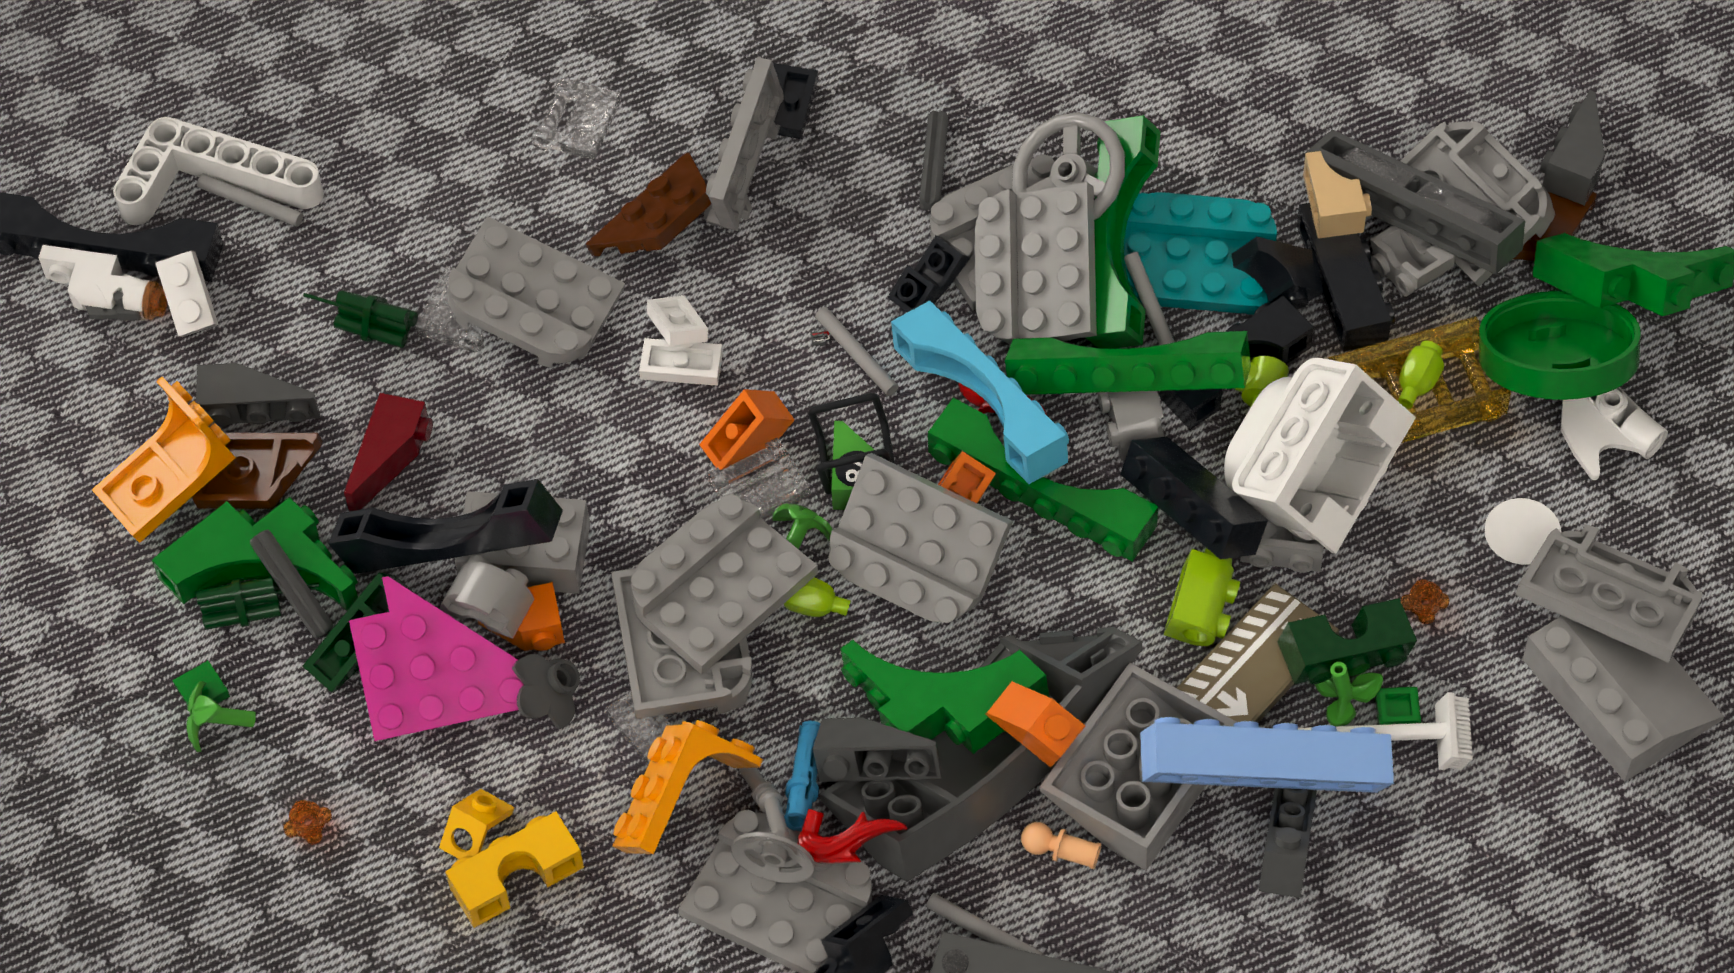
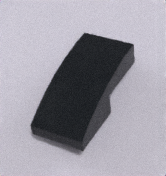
(930, 277)

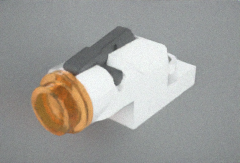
(101, 286)

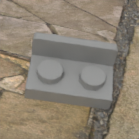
(1286, 550)

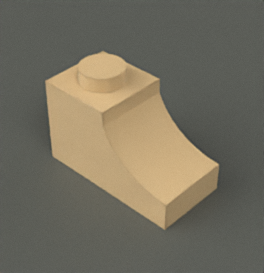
(1334, 200)

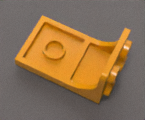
(166, 467)
(669, 766)

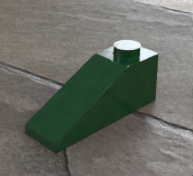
(336, 656)

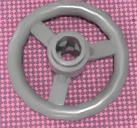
(1071, 167)

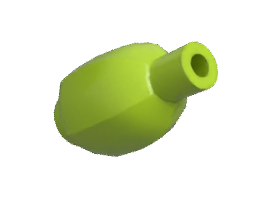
(1420, 372)
(817, 600)

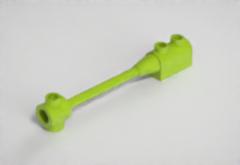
(1204, 578)

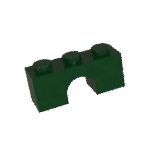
(1381, 638)

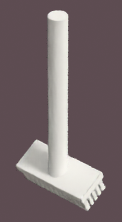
(1449, 730)

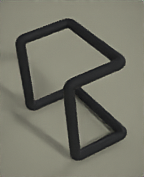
(824, 467)

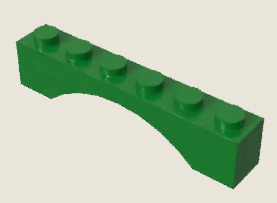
(1118, 310)
(1196, 363)
(1108, 517)

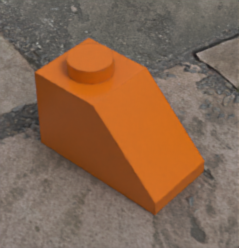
(746, 427)
(541, 625)
(1035, 722)

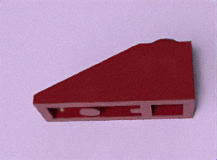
(388, 446)

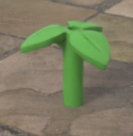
(803, 521)
(1361, 689)
(206, 710)

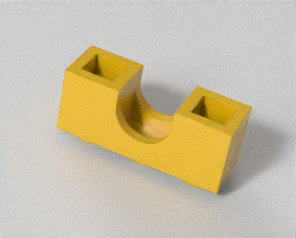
(540, 847)

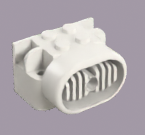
(1316, 449)

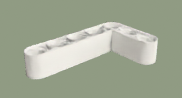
(188, 148)

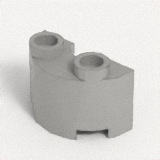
(1408, 259)
(1133, 417)
(489, 595)

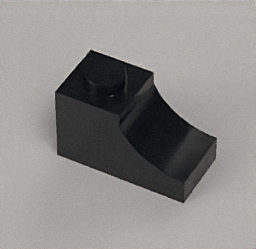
(1281, 270)

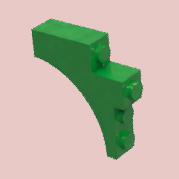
(1613, 274)
(221, 551)
(939, 701)

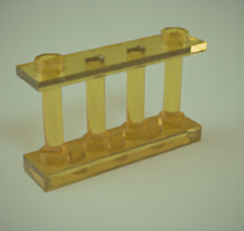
(1456, 340)

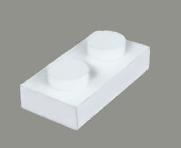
(186, 293)
(677, 321)
(682, 365)

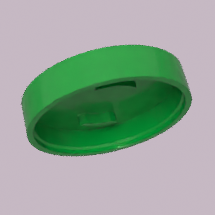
(1558, 346)

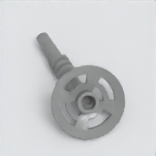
(771, 846)

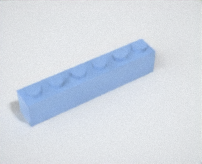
(1266, 756)

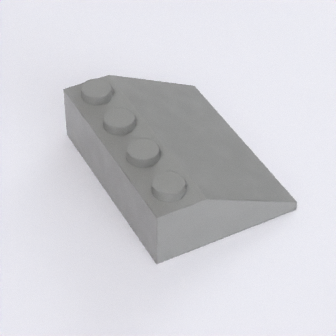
(1619, 695)
(1102, 769)

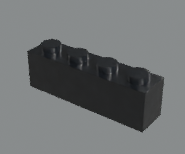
(1348, 285)
(1194, 497)

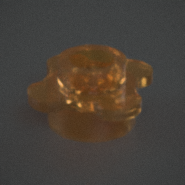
(1428, 591)
(306, 810)

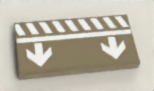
(1247, 668)

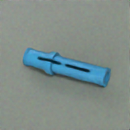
(802, 787)

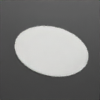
(1519, 529)

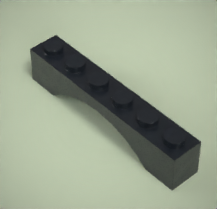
(29, 226)
(382, 540)

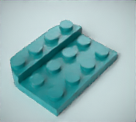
(1189, 248)

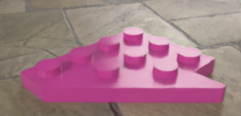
(428, 668)

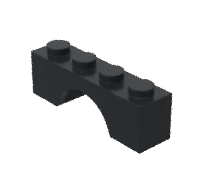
(1272, 331)

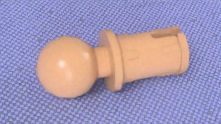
(1039, 839)

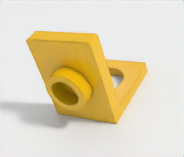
(476, 815)

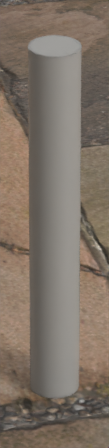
(250, 200)
(1148, 298)
(856, 351)
(975, 924)

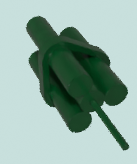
(371, 317)
(240, 602)

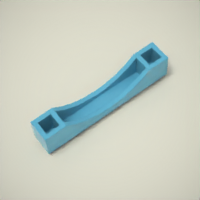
(937, 346)

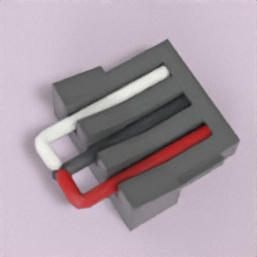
(818, 337)

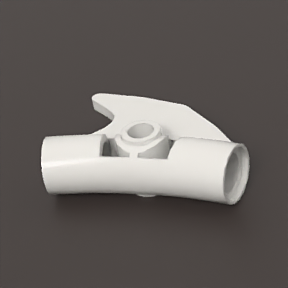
(1606, 423)

